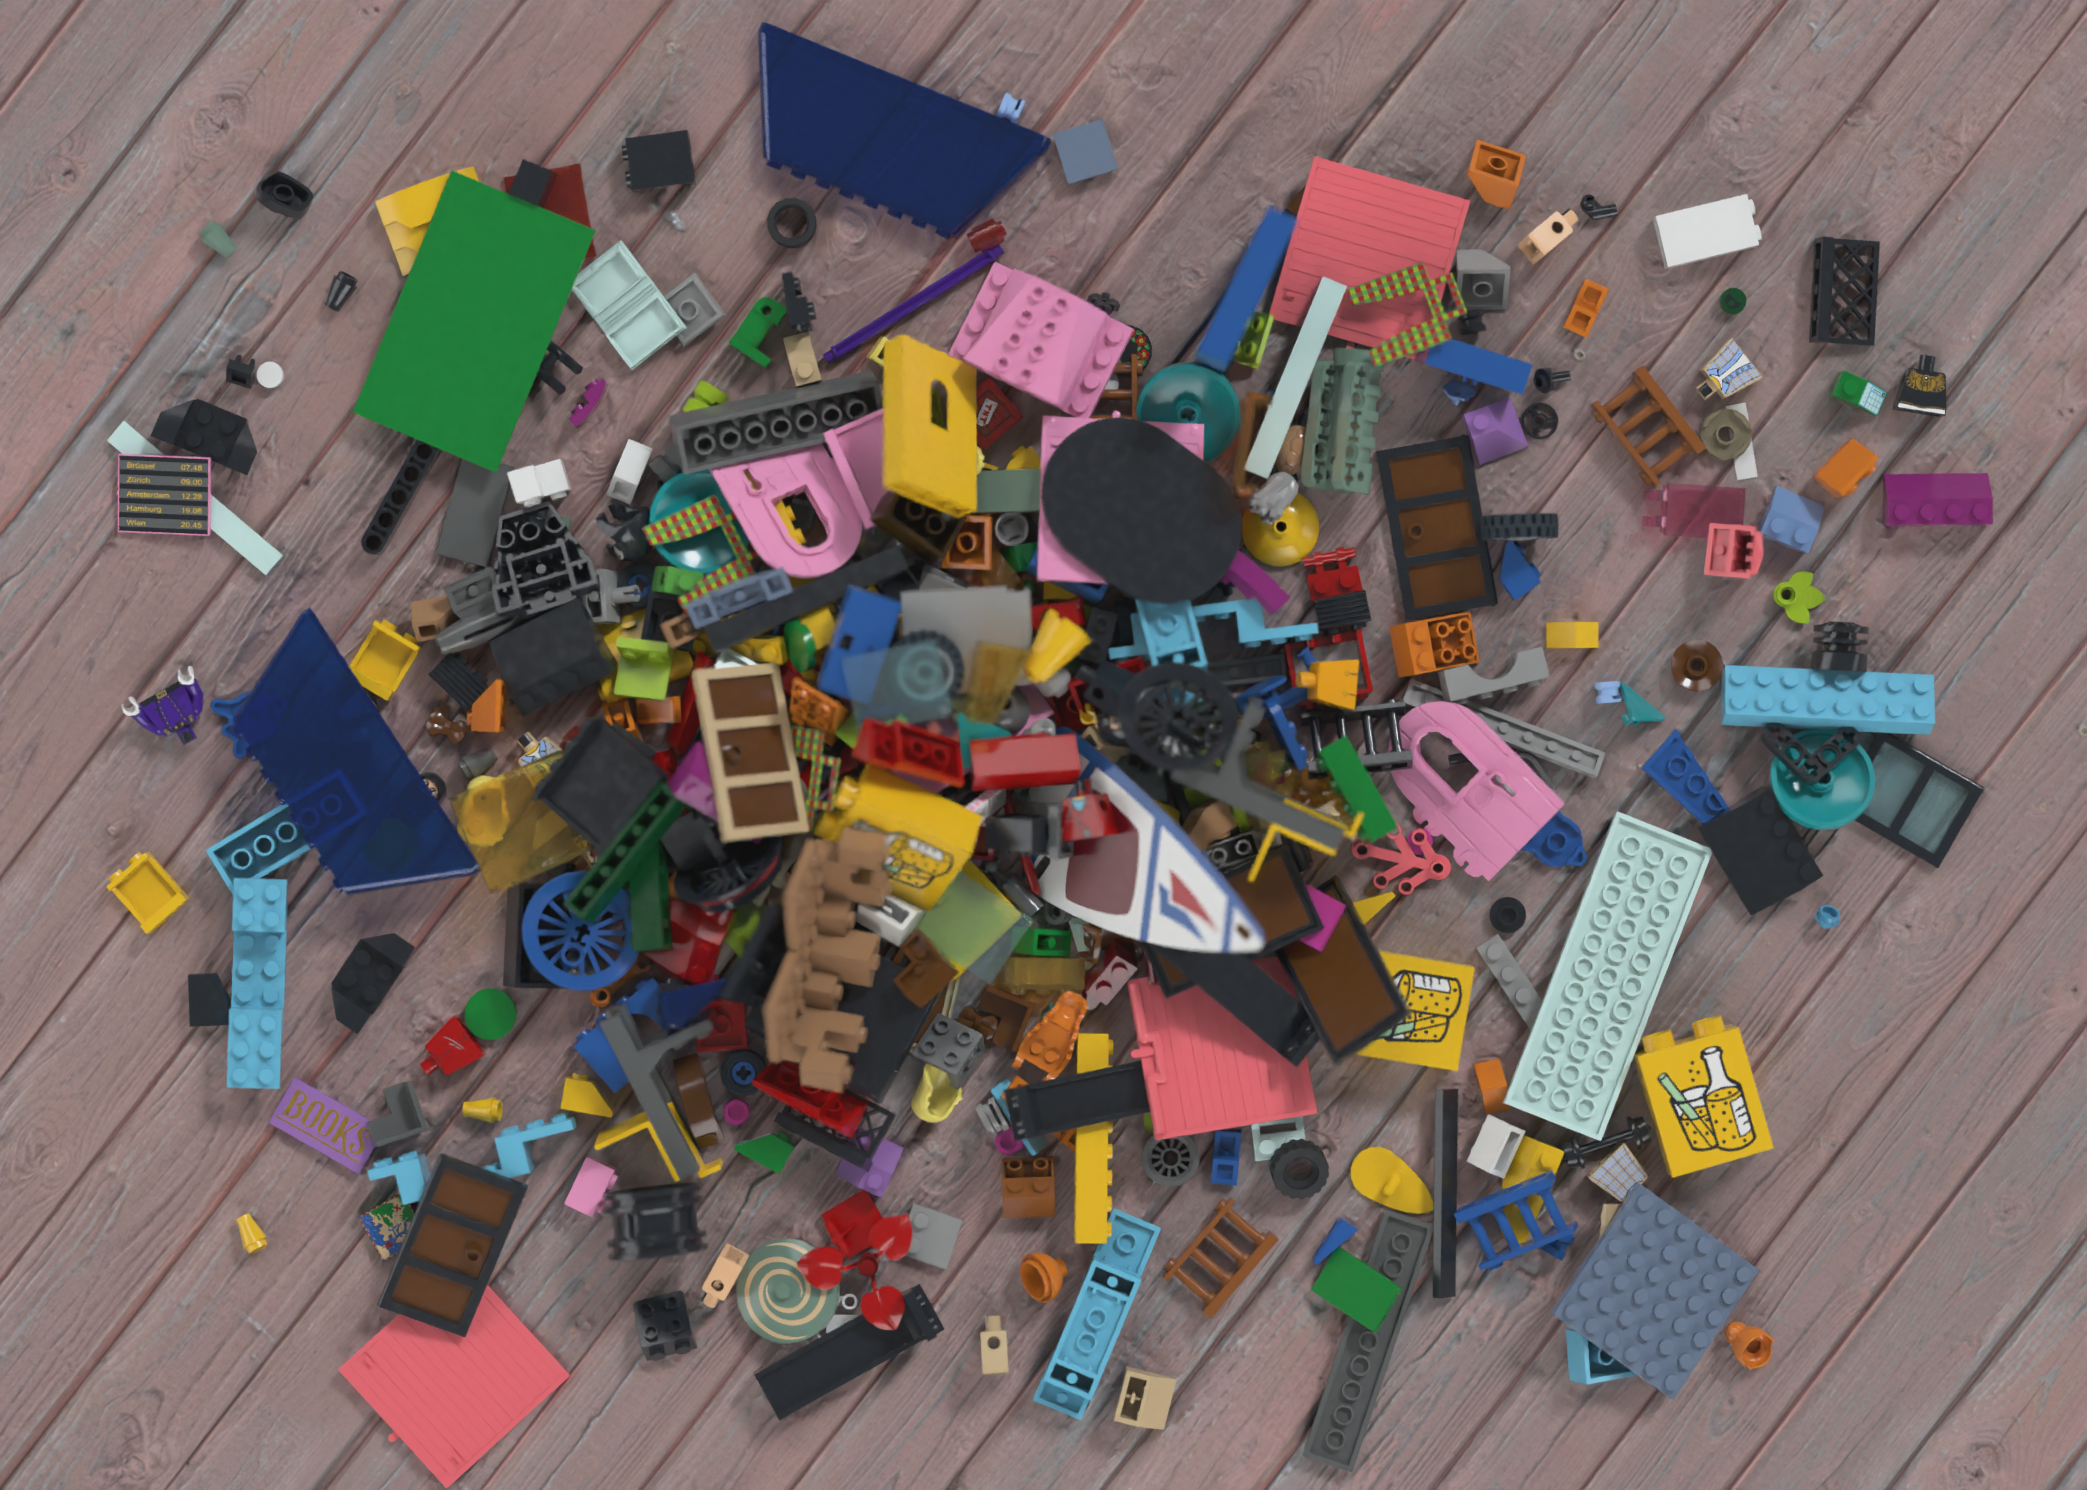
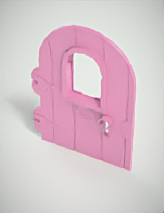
(781, 476)
(1483, 817)

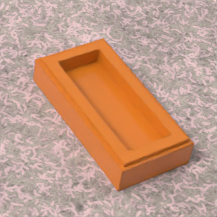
(658, 711)

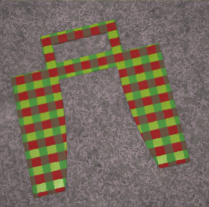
(1420, 336)
(693, 521)
(809, 745)

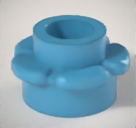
(1827, 916)

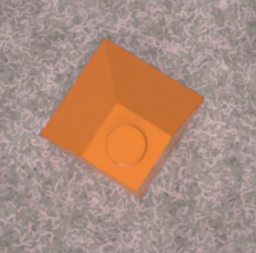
(1496, 173)
(972, 545)
(489, 709)

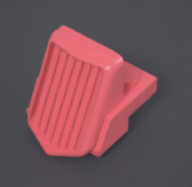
(1733, 551)

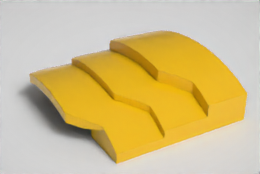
(410, 213)

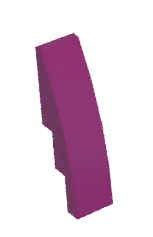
(1255, 582)

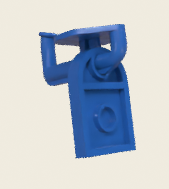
(1274, 704)

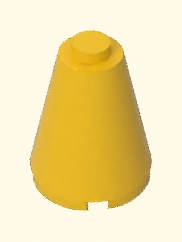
(1054, 647)

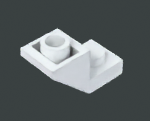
(629, 471)

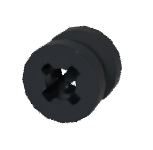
(1472, 322)

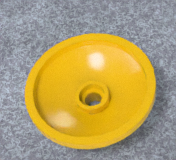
(1283, 547)

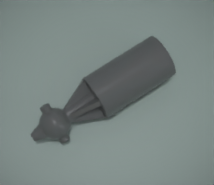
(1013, 889)

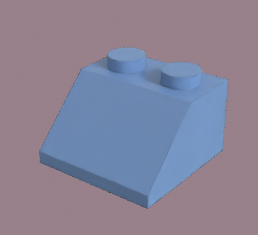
(1791, 520)

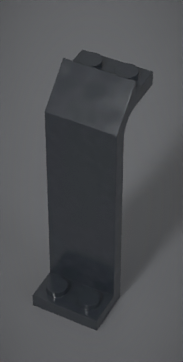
(1249, 997)
(1077, 1100)
(845, 1355)

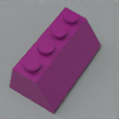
(1937, 499)
(694, 784)

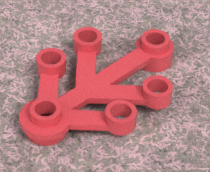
(1405, 860)

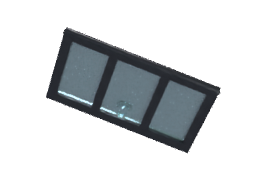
(1915, 798)

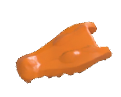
(1052, 1039)

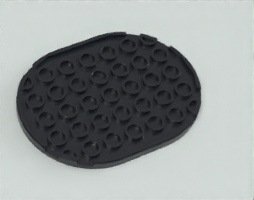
(1141, 510)

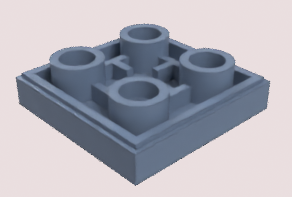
(1085, 151)

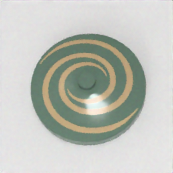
(778, 1297)

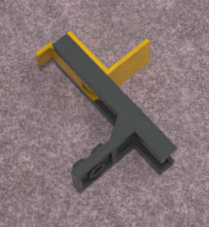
(1286, 814)
(661, 1113)

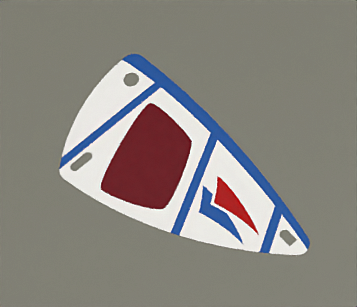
(1146, 877)

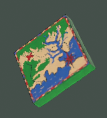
(388, 1225)

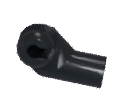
(1595, 210)

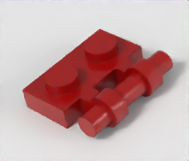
(1332, 582)

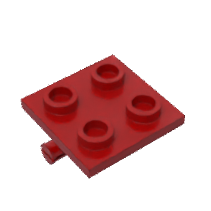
(851, 1223)

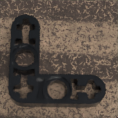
(1813, 760)

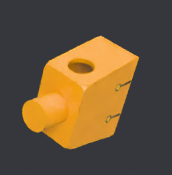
(1331, 683)

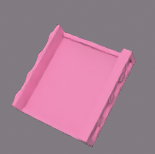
(860, 458)

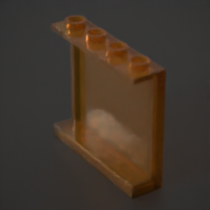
(1250, 402)

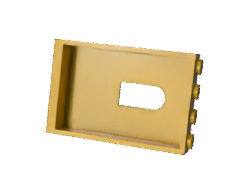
(918, 456)

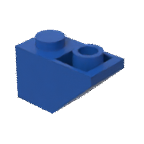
(1515, 572)

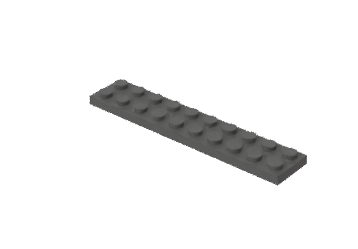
(1366, 1354)

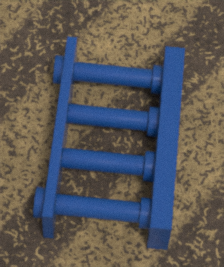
(1518, 1195)

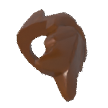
(1100, 939)

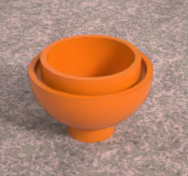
(1042, 1276)

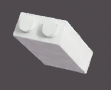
(1706, 231)

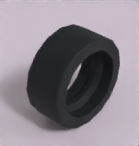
(772, 223)

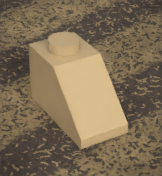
(802, 359)

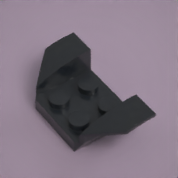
(208, 433)
(368, 978)

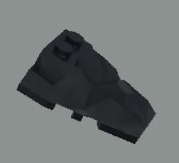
(538, 563)

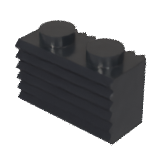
(1342, 611)
(459, 680)

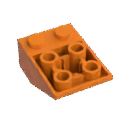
(1434, 644)
(816, 711)

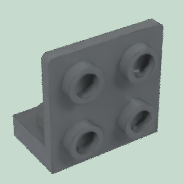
(1055, 846)
(950, 1048)

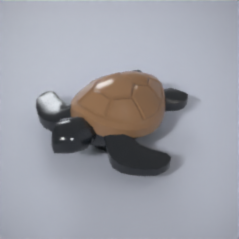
(1292, 449)

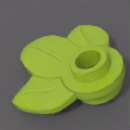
(1801, 596)

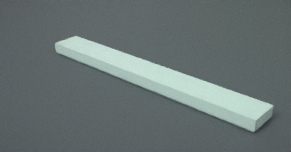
(1295, 377)
(223, 520)

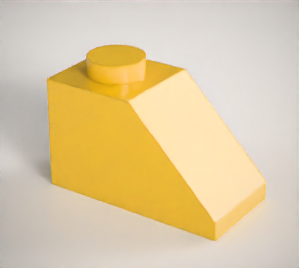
(585, 1096)

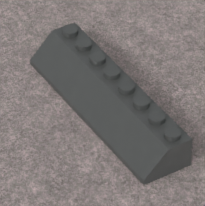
(771, 421)

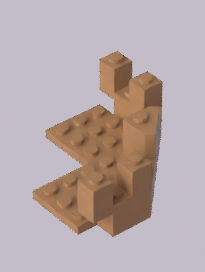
(825, 953)

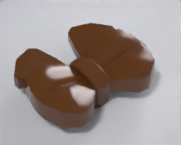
(438, 724)
(985, 1025)

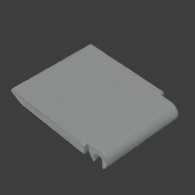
(969, 616)

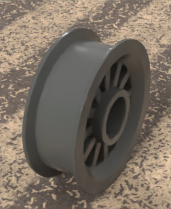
(1180, 1178)

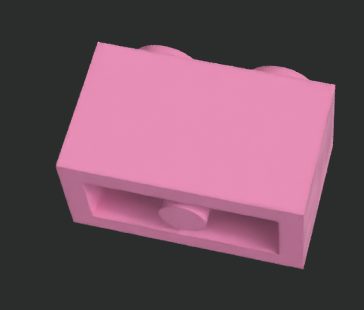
(589, 1186)

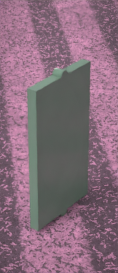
(1008, 491)

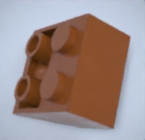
(1028, 1187)

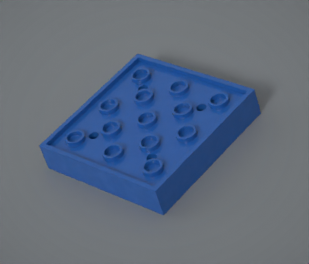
(1246, 290)

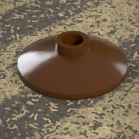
(1710, 665)

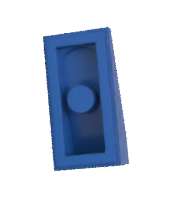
(1336, 1236)

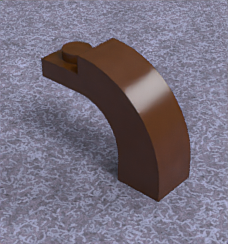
(697, 1101)

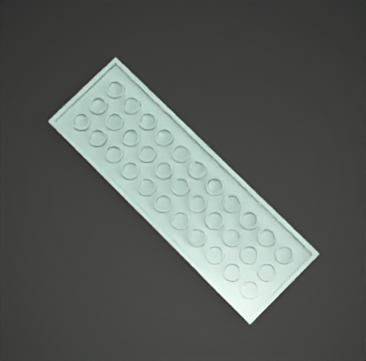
(1608, 976)

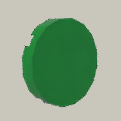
(800, 645)
(490, 1013)

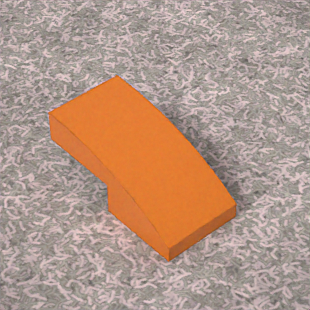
(1586, 307)

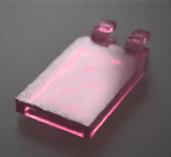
(1691, 508)

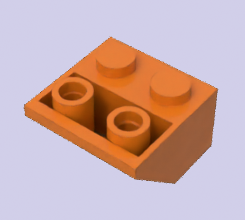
(1845, 468)

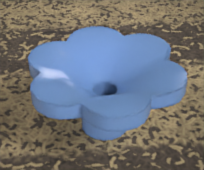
(1458, 391)

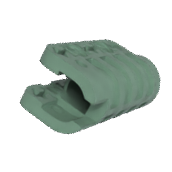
(1343, 424)

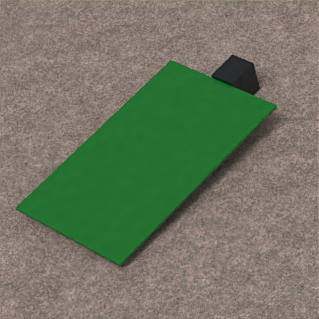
(476, 316)

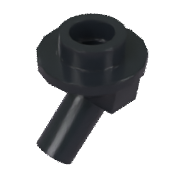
(1545, 379)

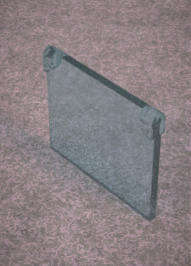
(898, 684)
(975, 927)

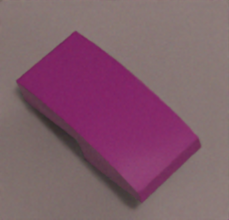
(594, 395)

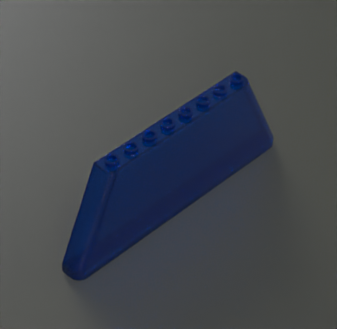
(884, 135)
(345, 771)

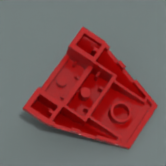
(695, 943)

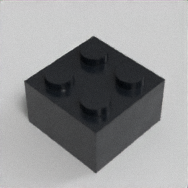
(1017, 833)

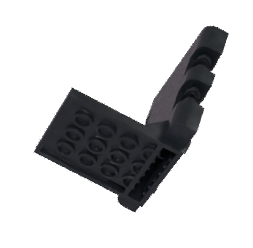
(887, 1013)

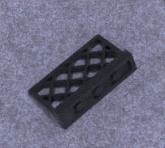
(1822, 291)
(831, 1142)

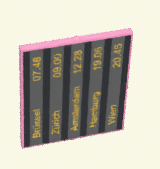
(164, 494)

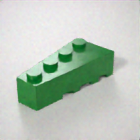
(1355, 790)

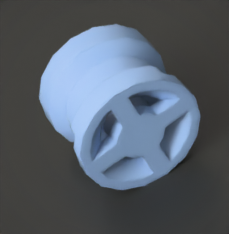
(1011, 108)
(1608, 692)

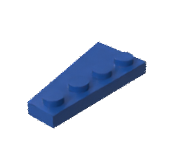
(1682, 778)

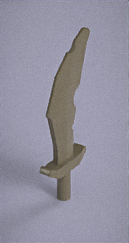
(791, 850)

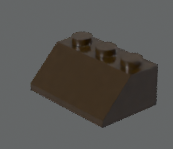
(917, 525)

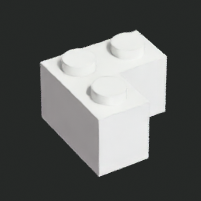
(539, 482)

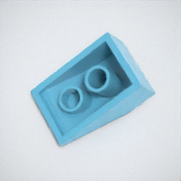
(1589, 1363)

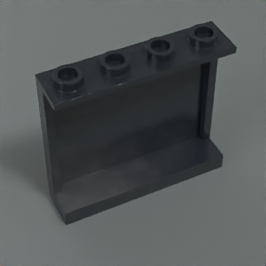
(599, 782)

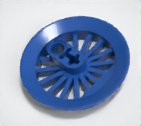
(564, 886)

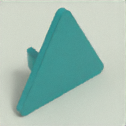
(1638, 708)
(975, 731)

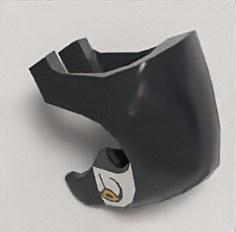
(629, 536)

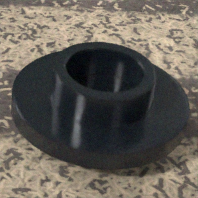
(1507, 915)

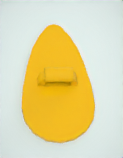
(1389, 1181)

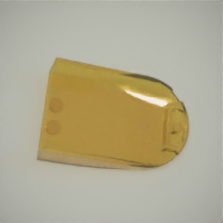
(512, 832)

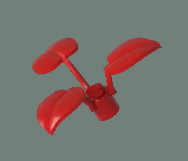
(882, 1306)

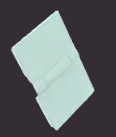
(627, 305)

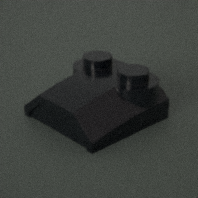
(658, 611)

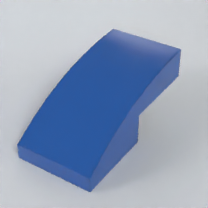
(1226, 1156)

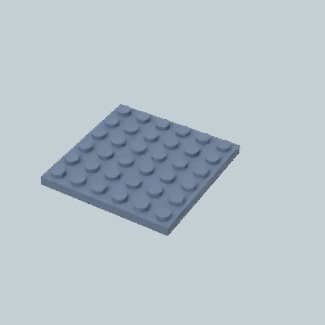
(1654, 1291)

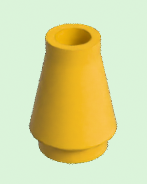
(485, 1109)
(251, 1234)

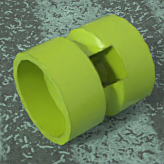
(705, 396)

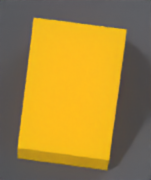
(1572, 635)

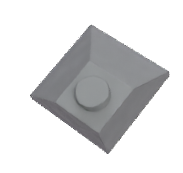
(1481, 280)

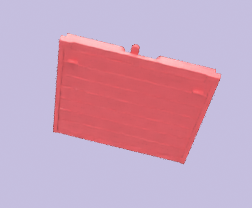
(1361, 229)
(1208, 1066)
(451, 1391)

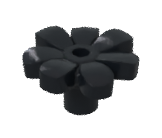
(1103, 302)

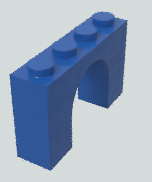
(595, 1045)

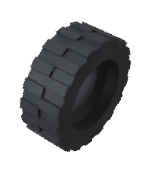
(1307, 1186)

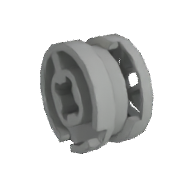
(990, 1119)

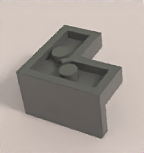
(404, 1116)

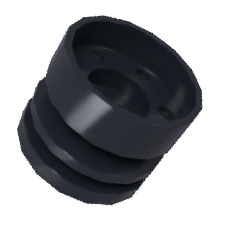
(1840, 647)

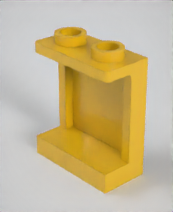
(384, 659)
(147, 891)

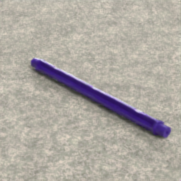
(912, 304)

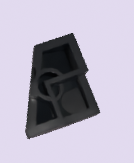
(207, 1000)

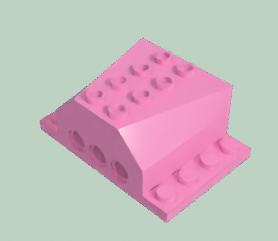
(1041, 341)

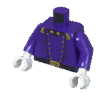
(171, 709)

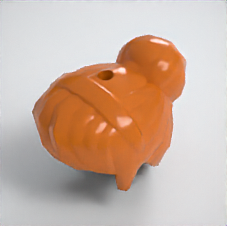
(1749, 1344)

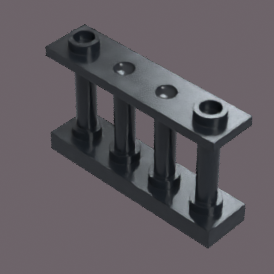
(1372, 760)

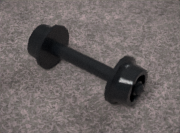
(1637, 1131)

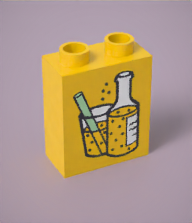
(924, 831)
(1439, 1003)
(1701, 1097)

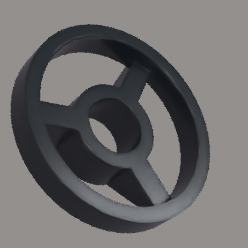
(1536, 427)

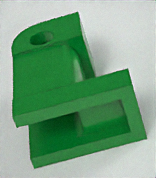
(756, 328)

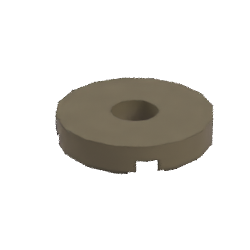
(1741, 434)

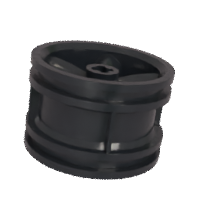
(655, 1221)

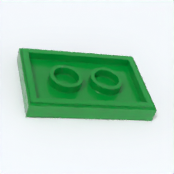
(1356, 1289)

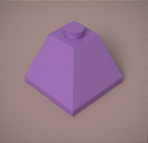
(1494, 431)
(881, 1170)

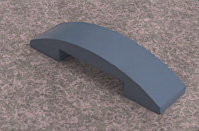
(738, 595)

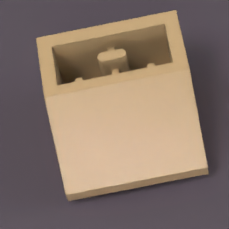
(1144, 1399)

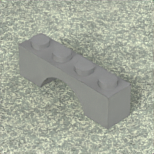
(1524, 667)

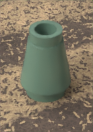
(217, 238)

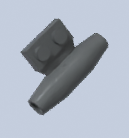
(474, 604)

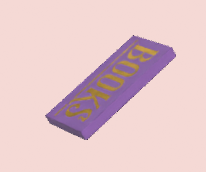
(324, 1125)

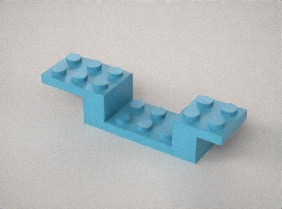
(1248, 621)
(1172, 637)
(257, 983)
(512, 1148)
(1097, 1315)

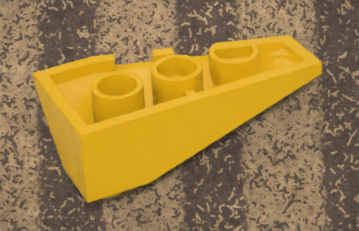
(1530, 1160)

